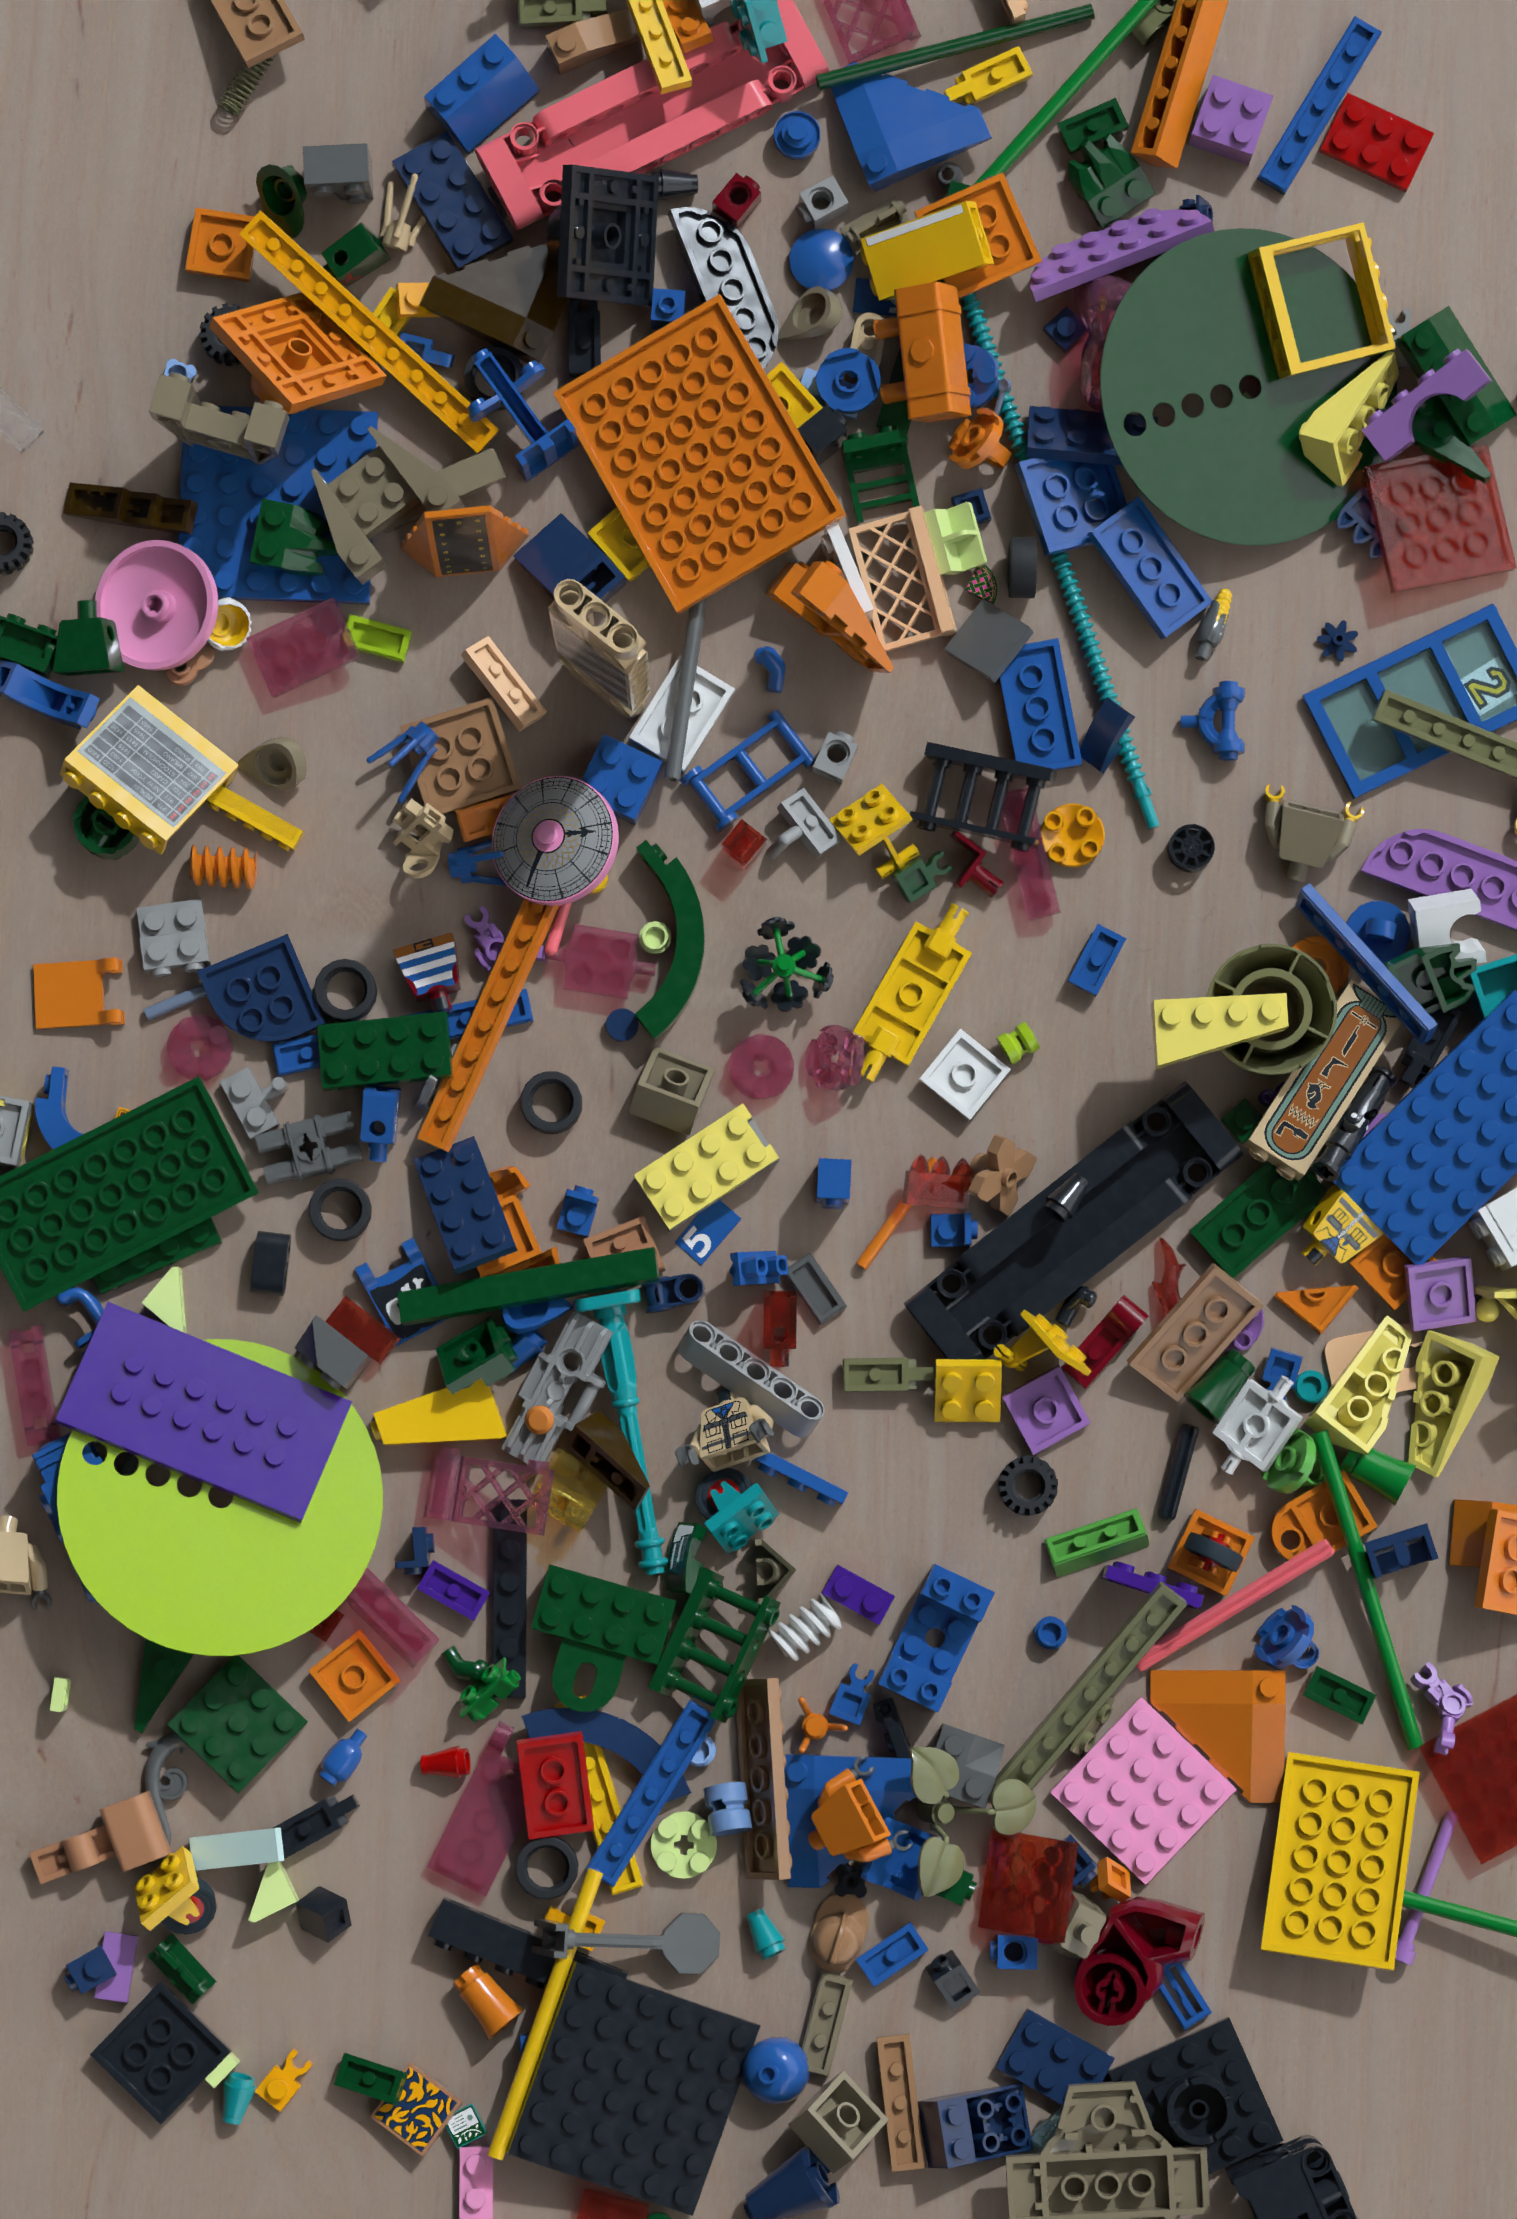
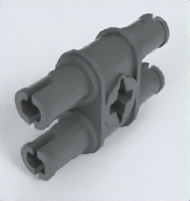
(324, 1158)

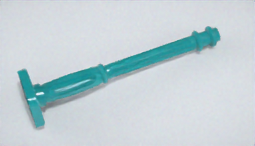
(622, 1383)

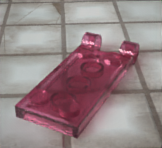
(483, 1820)

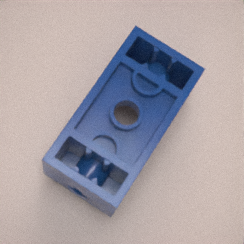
(954, 1608)

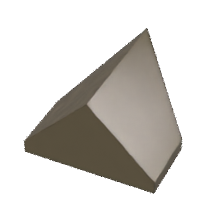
(771, 1570)

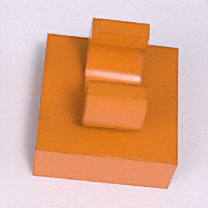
(1112, 1880)

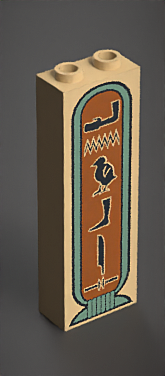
(1321, 1091)

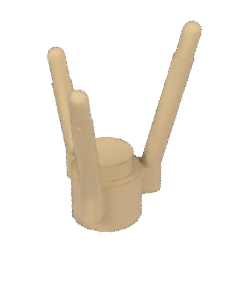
(397, 234)

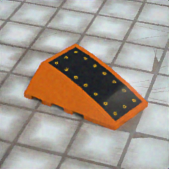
(463, 540)

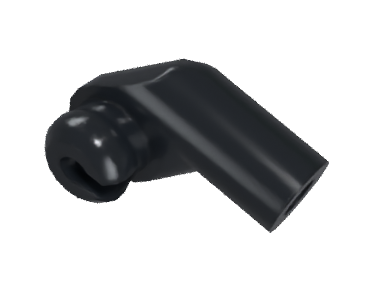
(1072, 1304)

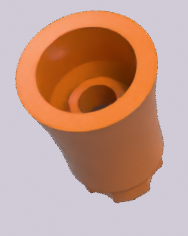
(487, 2000)

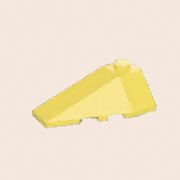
(1335, 428)
(1448, 1391)
(1362, 1395)

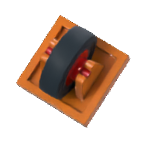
(1210, 1552)

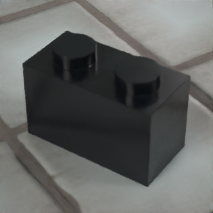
(824, 433)

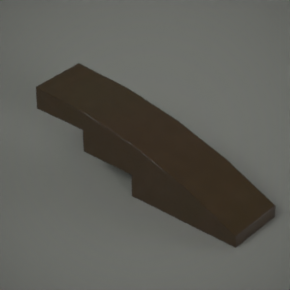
(130, 508)

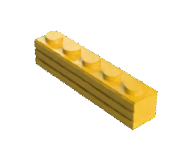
(255, 818)

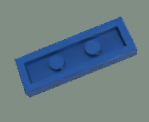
(801, 1479)

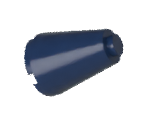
(793, 2189)

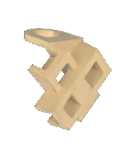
(432, 833)

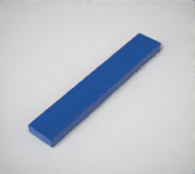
(1319, 105)
(1366, 964)
(652, 1792)

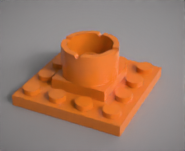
(296, 353)

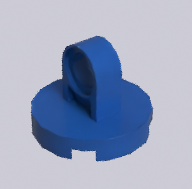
(1381, 928)
(1285, 1639)

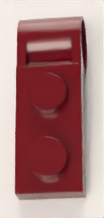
(1107, 1339)

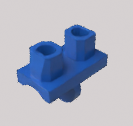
(757, 1268)

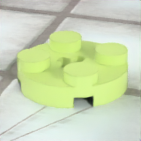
(670, 1831)

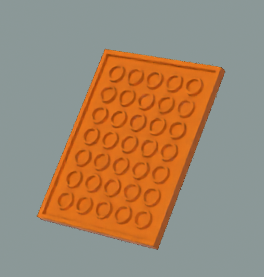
(699, 454)

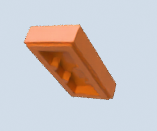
(479, 819)

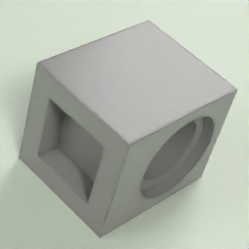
(832, 193)
(829, 769)

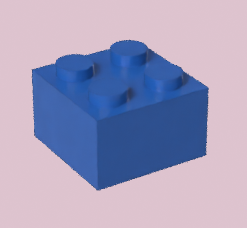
(623, 777)

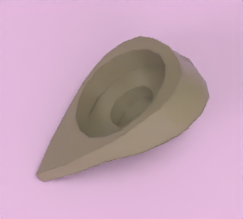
(812, 315)
(275, 763)

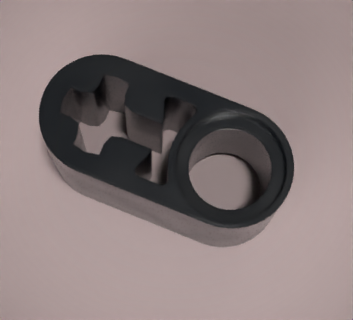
(270, 1263)

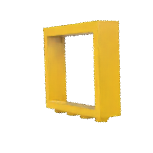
(1275, 310)

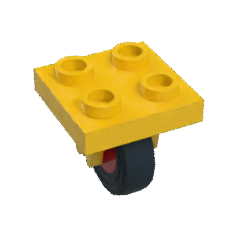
(175, 1896)

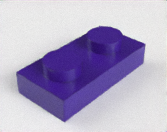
(453, 1590)
(858, 1594)

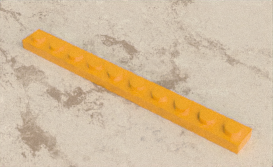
(367, 330)

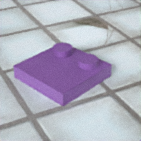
(1440, 1293)
(1045, 1409)

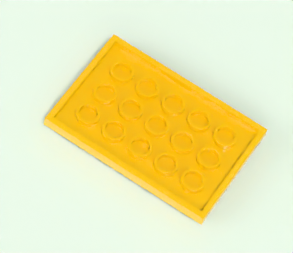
(1340, 1861)

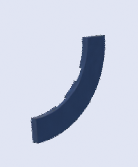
(604, 1731)

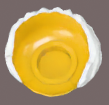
(231, 625)

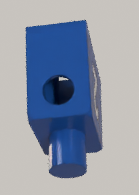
(379, 1105)

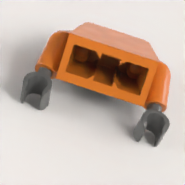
(850, 1820)

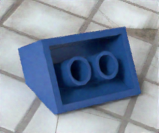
(481, 93)

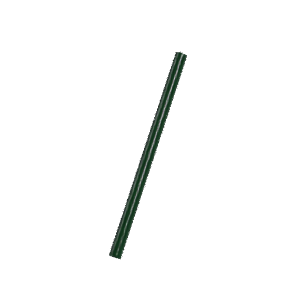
(954, 46)

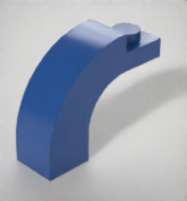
(46, 697)
(52, 1111)

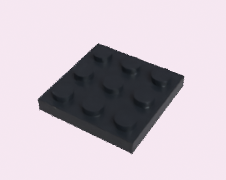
(160, 2052)

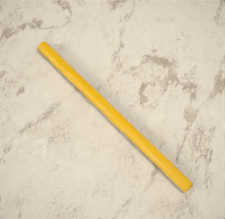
(543, 2020)

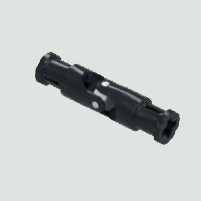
(1363, 1110)

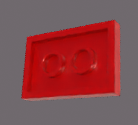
(1376, 142)
(555, 1785)

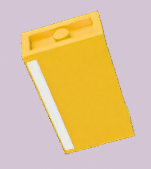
(926, 249)

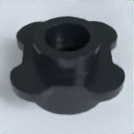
(844, 1887)

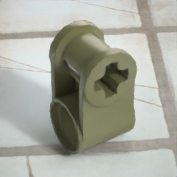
(1154, 23)

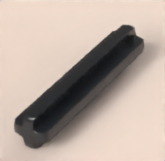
(1178, 1471)

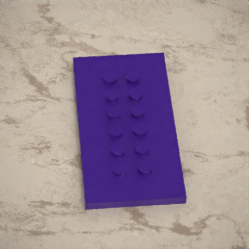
(203, 1412)

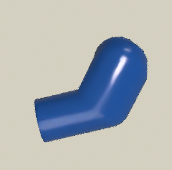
(774, 664)

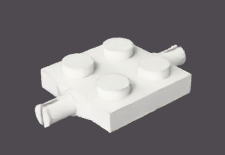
(1257, 1425)

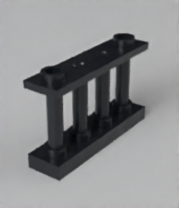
(973, 765)

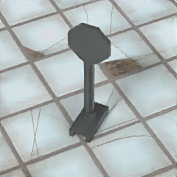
(687, 1942)

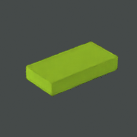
(380, 638)

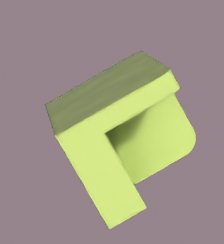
(955, 539)

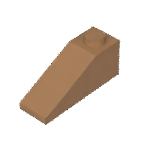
(591, 39)

